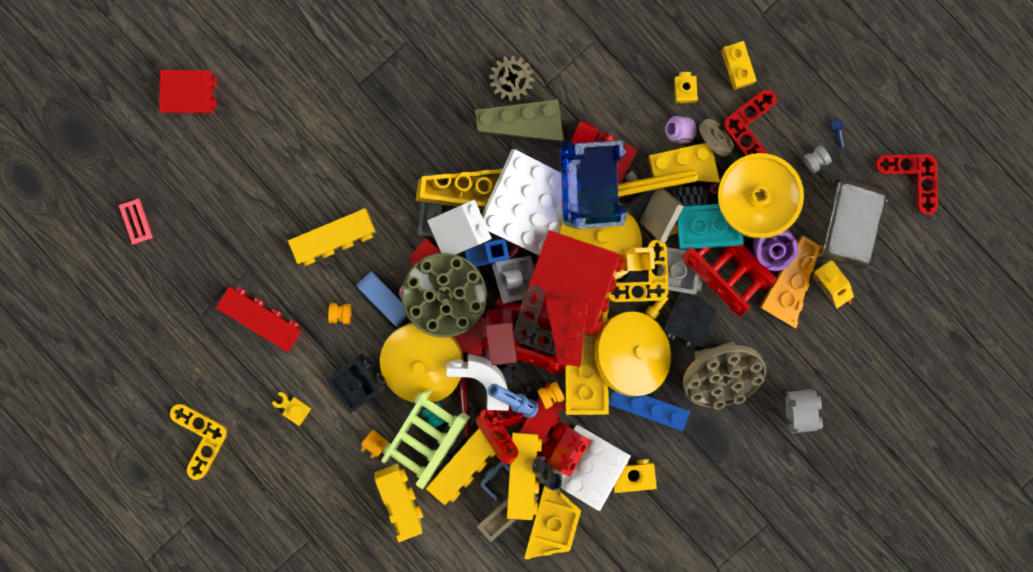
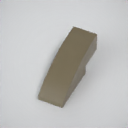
(497, 520)

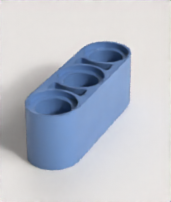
(383, 298)

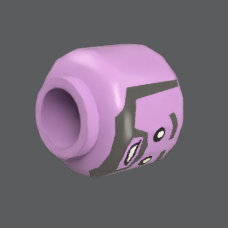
(680, 129)

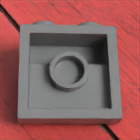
(680, 276)

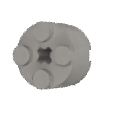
(803, 411)

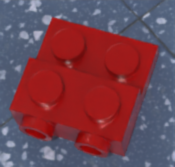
(565, 448)

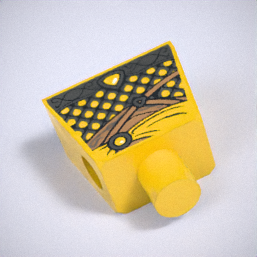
(832, 282)

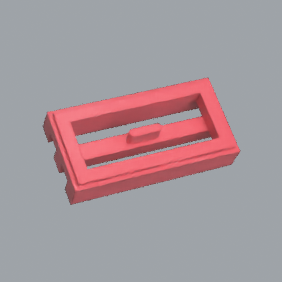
(143, 218)

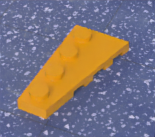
(788, 291)

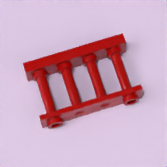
(747, 264)
(532, 357)

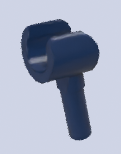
(836, 124)

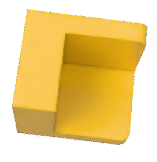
(638, 259)

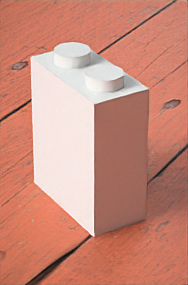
(459, 229)

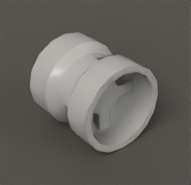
(817, 158)

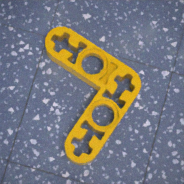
(653, 280)
(208, 439)

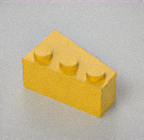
(693, 157)
(399, 502)

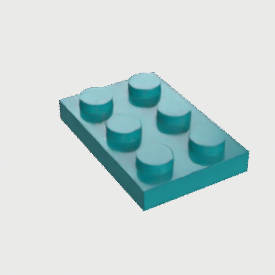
(705, 228)

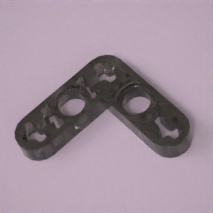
(530, 325)

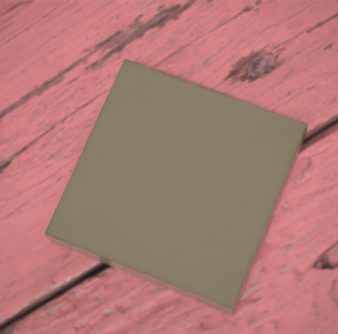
(661, 214)

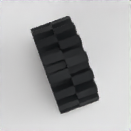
(691, 196)

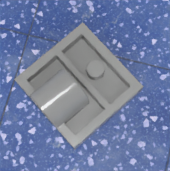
(513, 278)

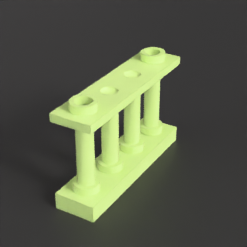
(445, 440)

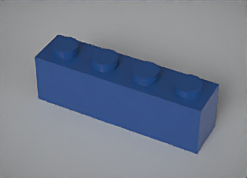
(650, 409)

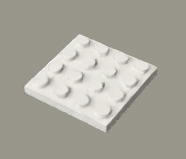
(525, 202)

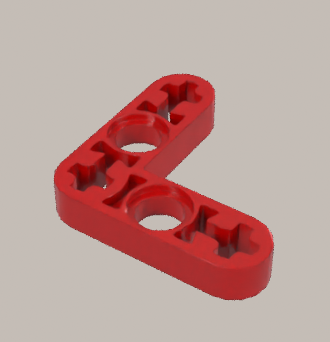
(744, 121)
(916, 168)
(505, 448)

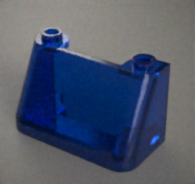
(591, 184)

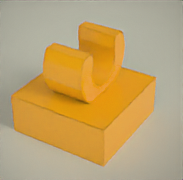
(374, 443)

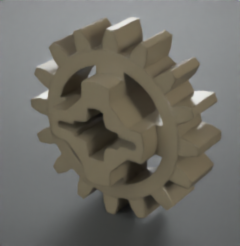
(502, 81)

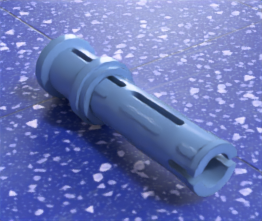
(518, 402)

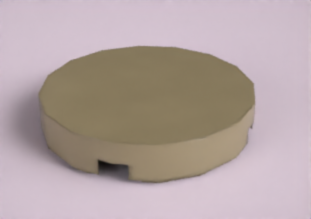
(716, 139)

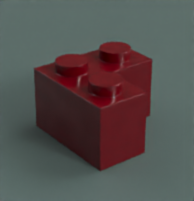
(499, 331)

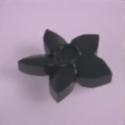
(527, 392)

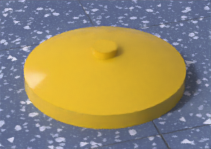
(760, 195)
(610, 238)
(632, 354)
(417, 363)

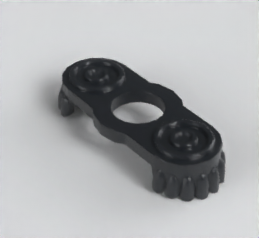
(552, 481)

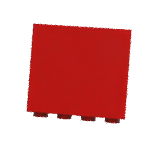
(578, 273)

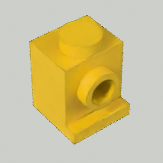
(682, 95)

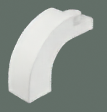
(482, 370)

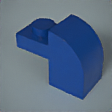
(488, 253)

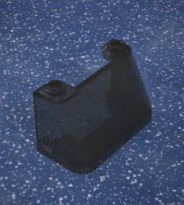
(853, 222)

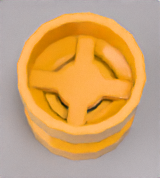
(339, 313)
(551, 395)

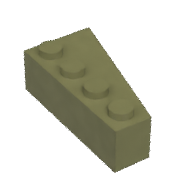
(529, 121)

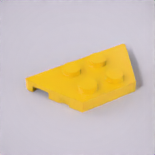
(553, 525)

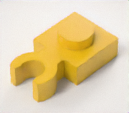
(294, 410)

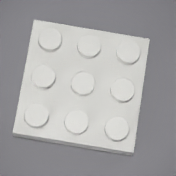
(595, 471)

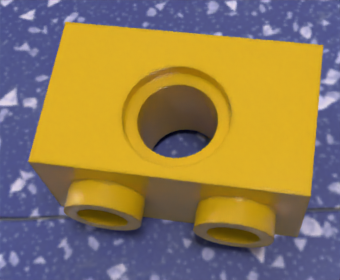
(738, 65)
(644, 482)

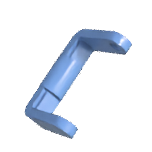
(490, 474)

